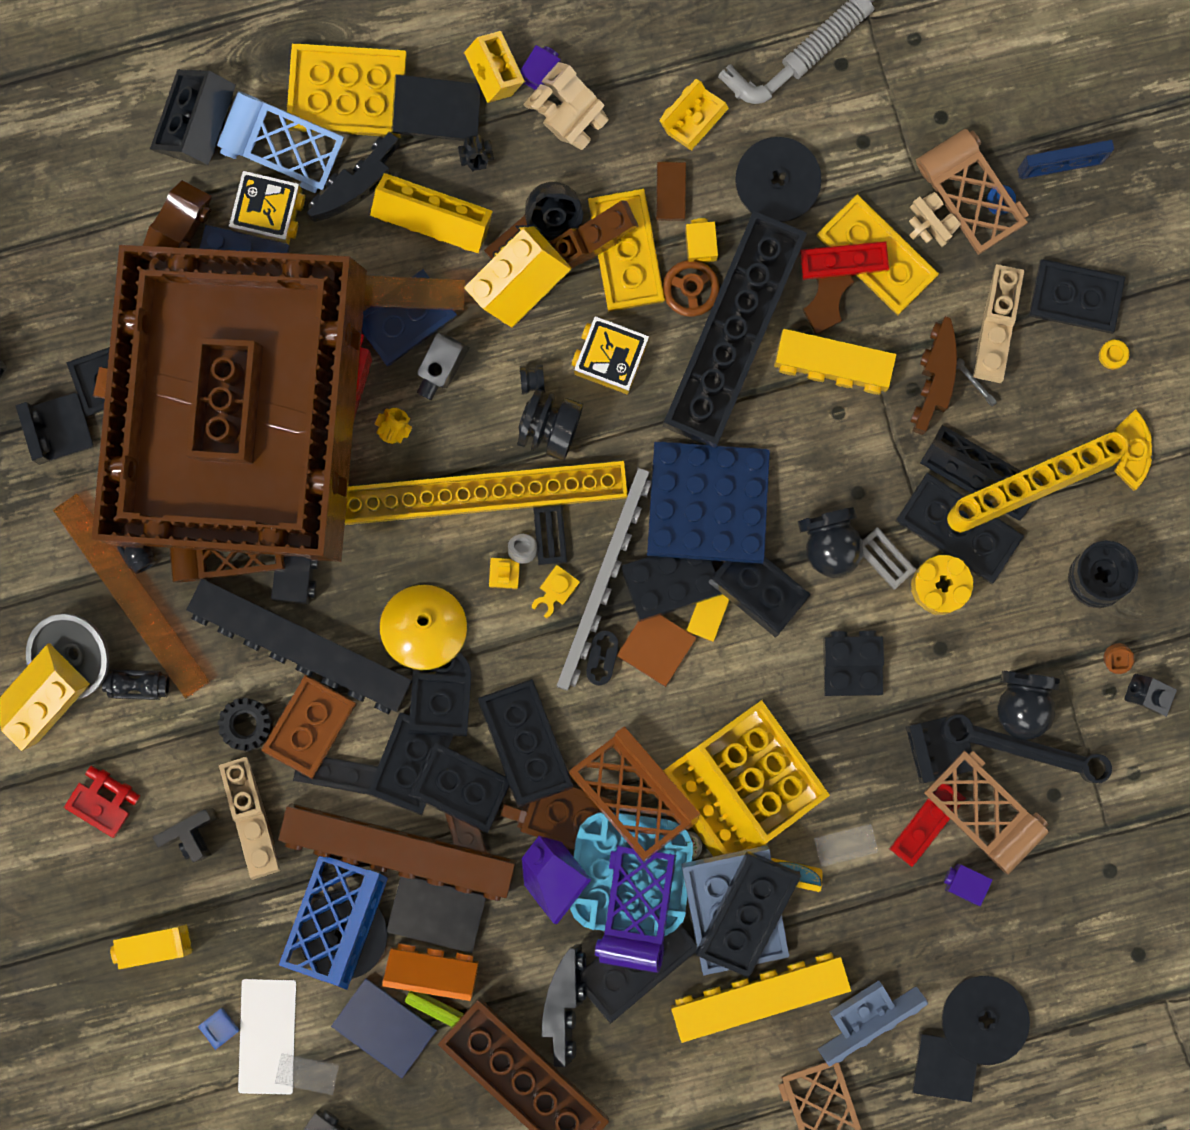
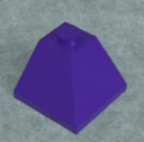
(553, 877)

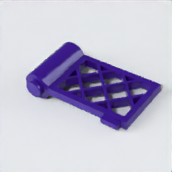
(631, 948)

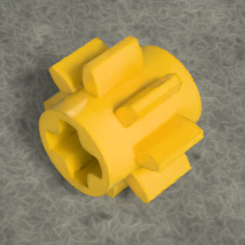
(393, 425)

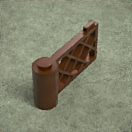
(191, 565)

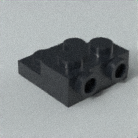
(853, 664)

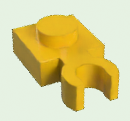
(558, 588)

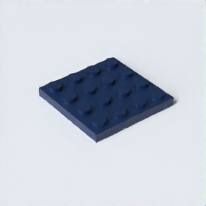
(708, 502)

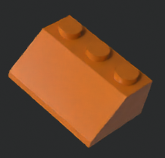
(431, 972)

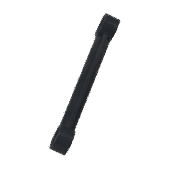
(1026, 749)

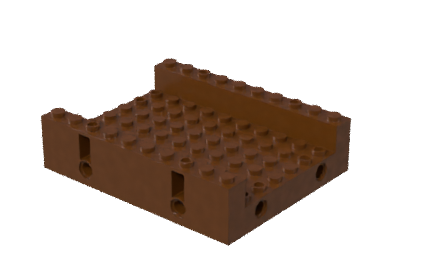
(230, 401)

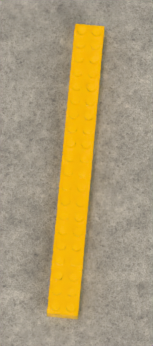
(486, 492)

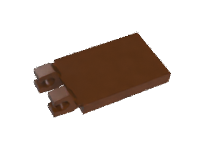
(555, 816)

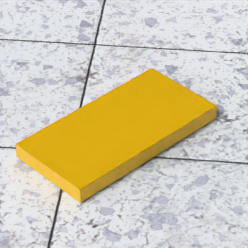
(631, 266)
(908, 270)

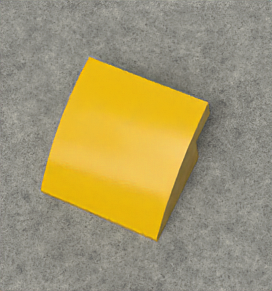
(746, 783)

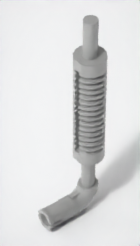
(803, 57)

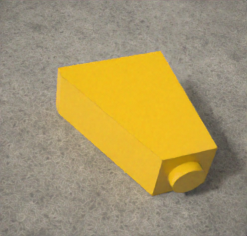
(151, 947)

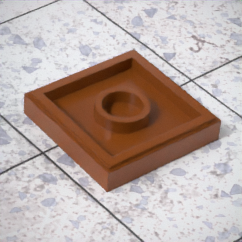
(656, 648)

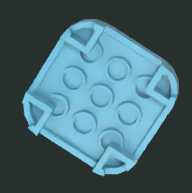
(593, 850)

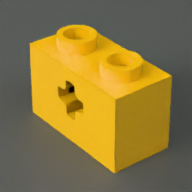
(494, 66)

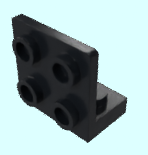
(55, 428)
(934, 754)

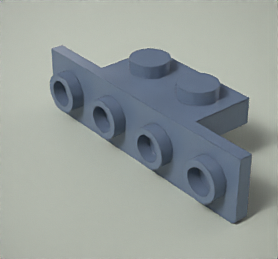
(867, 1017)

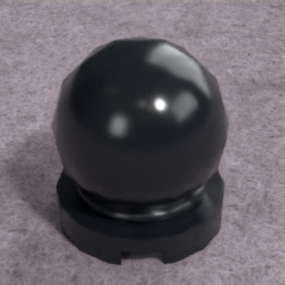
(833, 544)
(1027, 706)

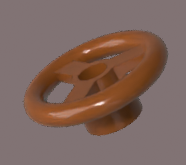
(699, 281)

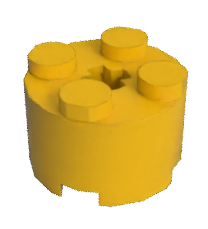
(955, 595)

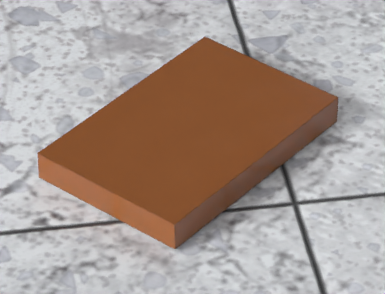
(308, 727)

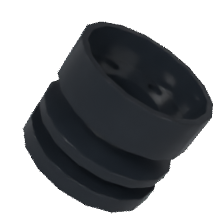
(549, 424)
(1108, 559)

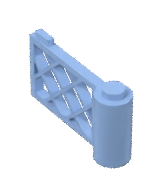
(244, 126)

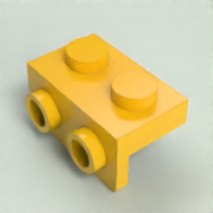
(693, 114)

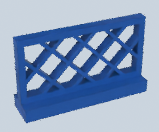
(357, 922)

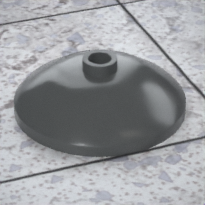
(72, 632)

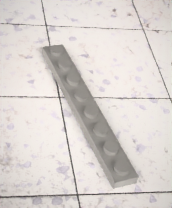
(600, 592)

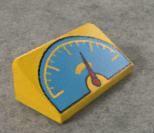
(810, 876)

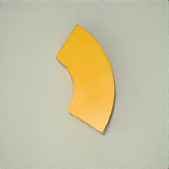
(1137, 459)

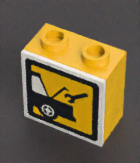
(267, 207)
(610, 355)

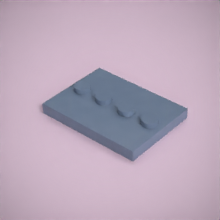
(706, 885)

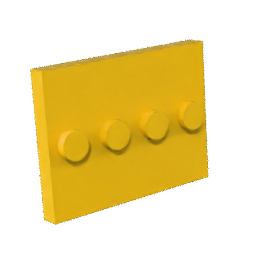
(344, 88)

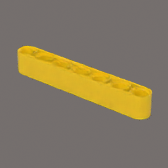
(1026, 487)

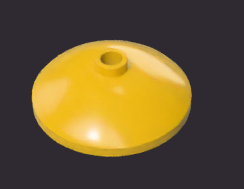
(426, 645)

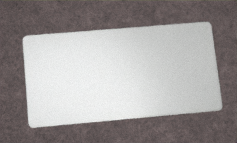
(265, 1033)

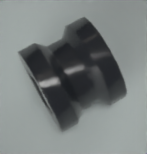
(532, 378)

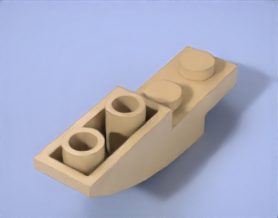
(998, 323)
(249, 817)

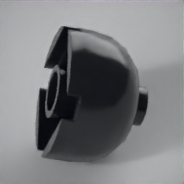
(553, 209)

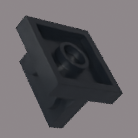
(187, 830)

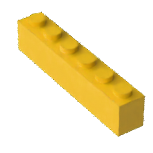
(760, 998)

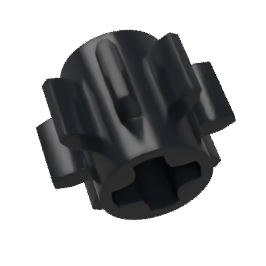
(475, 153)

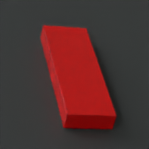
(844, 260)
(923, 827)

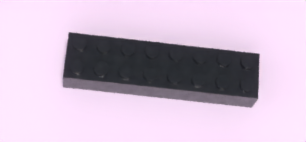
(734, 329)

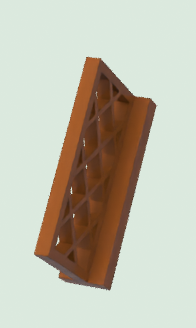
(649, 774)

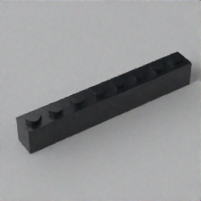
(300, 646)

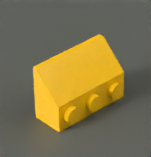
(518, 277)
(39, 697)

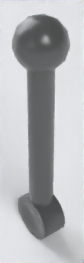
(989, 398)

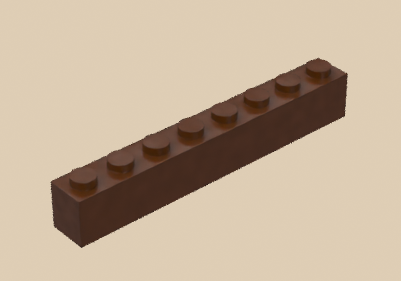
(397, 850)

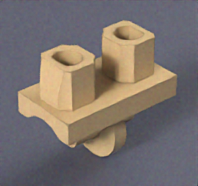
(940, 230)

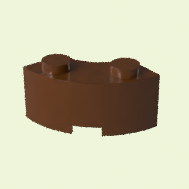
(179, 217)

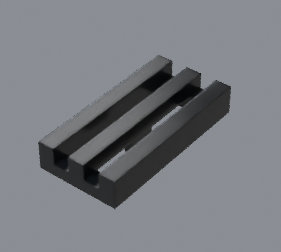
(552, 559)

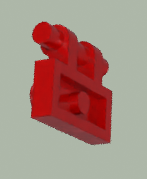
(97, 809)

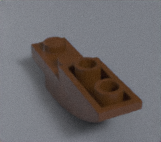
(596, 235)
(940, 366)

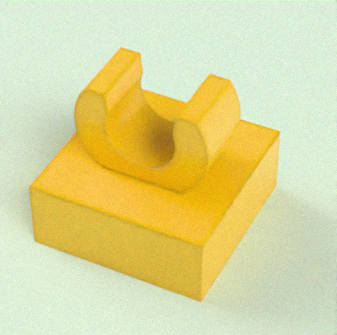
(504, 573)

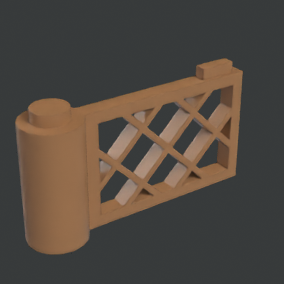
(956, 156)
(1018, 835)
(787, 1094)

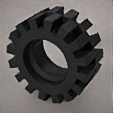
(228, 731)

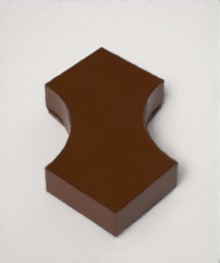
(824, 309)

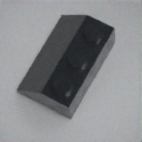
(193, 116)

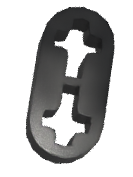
(594, 658)

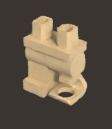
(577, 108)

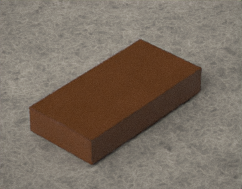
(671, 191)

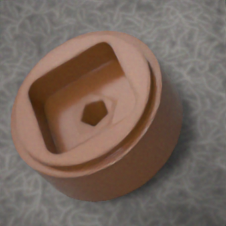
(1118, 658)

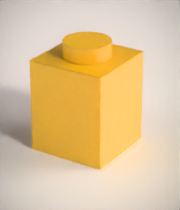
(701, 241)

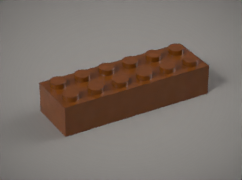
(518, 1073)

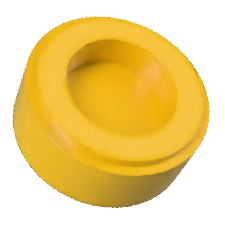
(1114, 354)

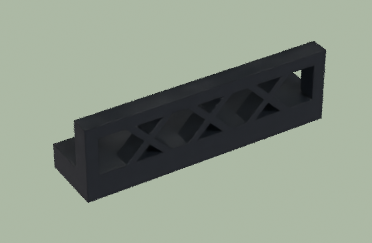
(965, 472)

